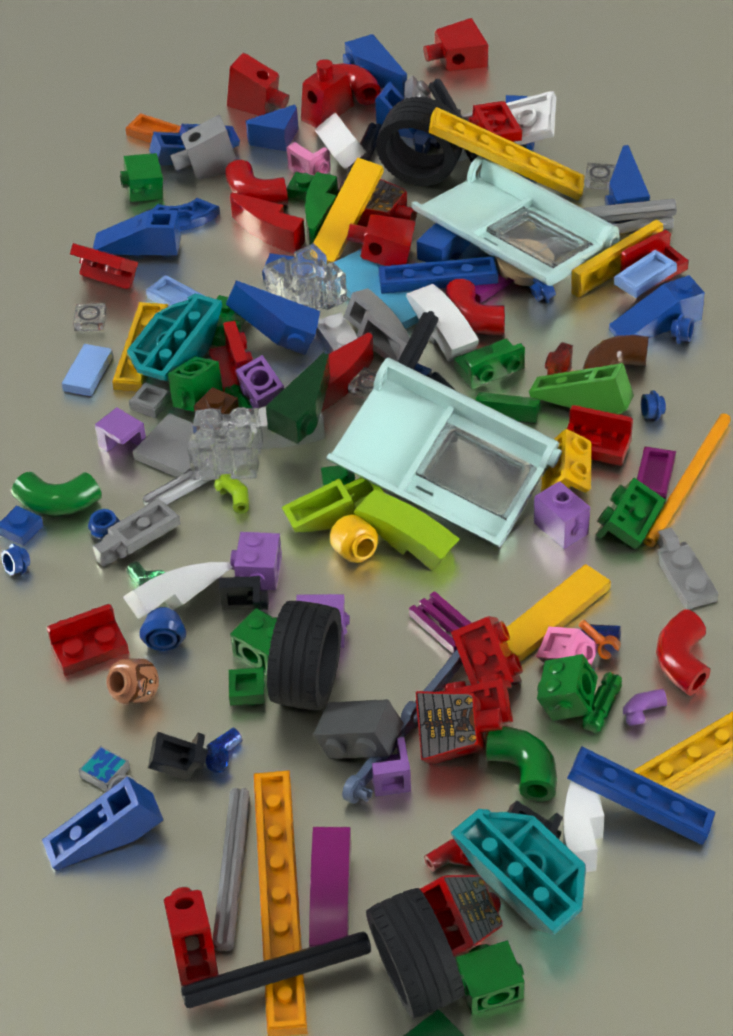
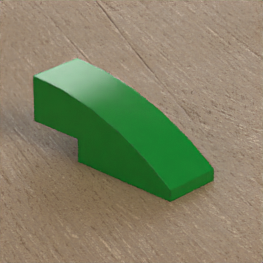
(318, 202)

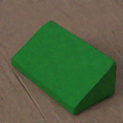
(516, 407)

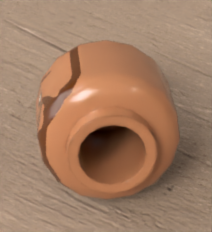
(133, 681)

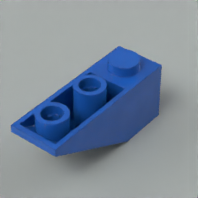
(144, 234)

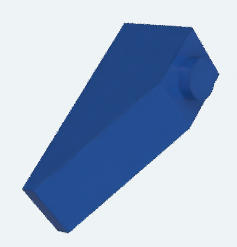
(373, 56)
(626, 182)
(658, 309)
(276, 317)
(104, 825)

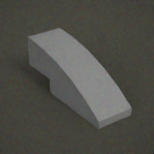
(372, 315)

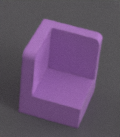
(119, 428)
(393, 774)

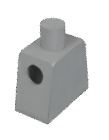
(206, 149)

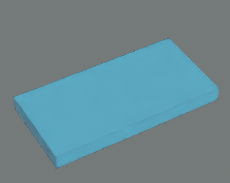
(363, 275)

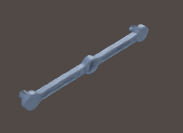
(356, 784)

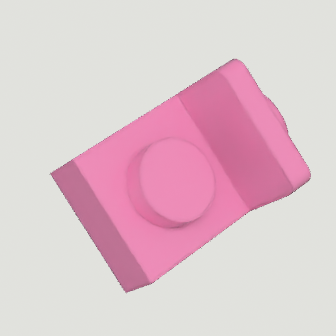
(304, 161)
(566, 642)

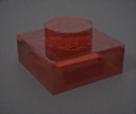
(559, 360)

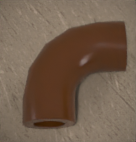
(617, 350)

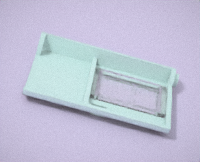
(520, 222)
(440, 443)

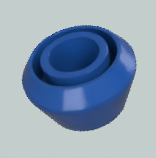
(162, 629)

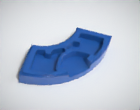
(193, 213)

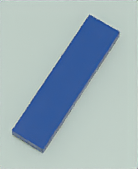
(440, 273)
(641, 795)

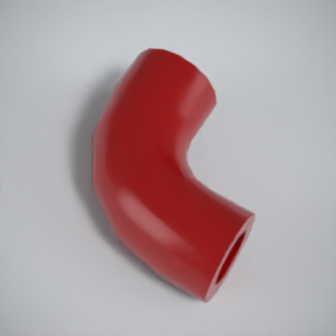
(362, 83)
(242, 181)
(482, 318)
(675, 652)

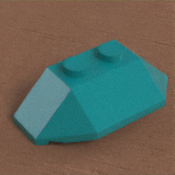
(175, 336)
(525, 866)

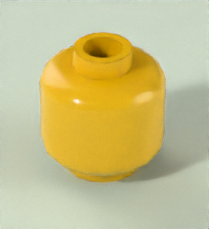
(353, 538)

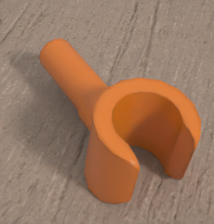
(600, 640)

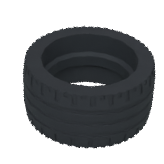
(404, 161)
(304, 655)
(415, 952)

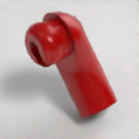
(444, 854)

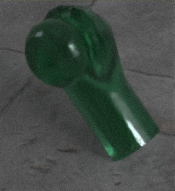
(140, 575)

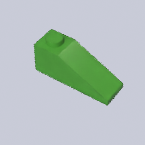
(593, 388)

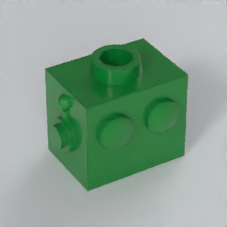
(142, 177)
(193, 381)
(253, 639)
(567, 687)
(490, 977)

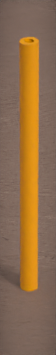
(687, 479)

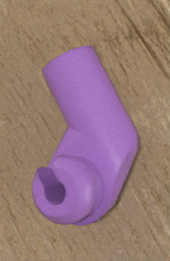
(643, 701)

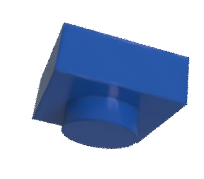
(20, 525)

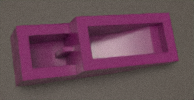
(330, 884)

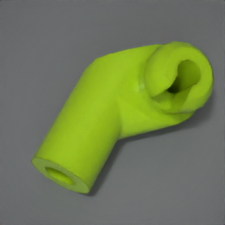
(236, 489)

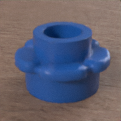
(542, 291)
(682, 328)
(652, 405)
(101, 521)
(15, 560)

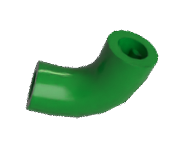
(56, 498)
(532, 758)

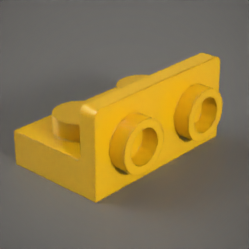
(573, 465)

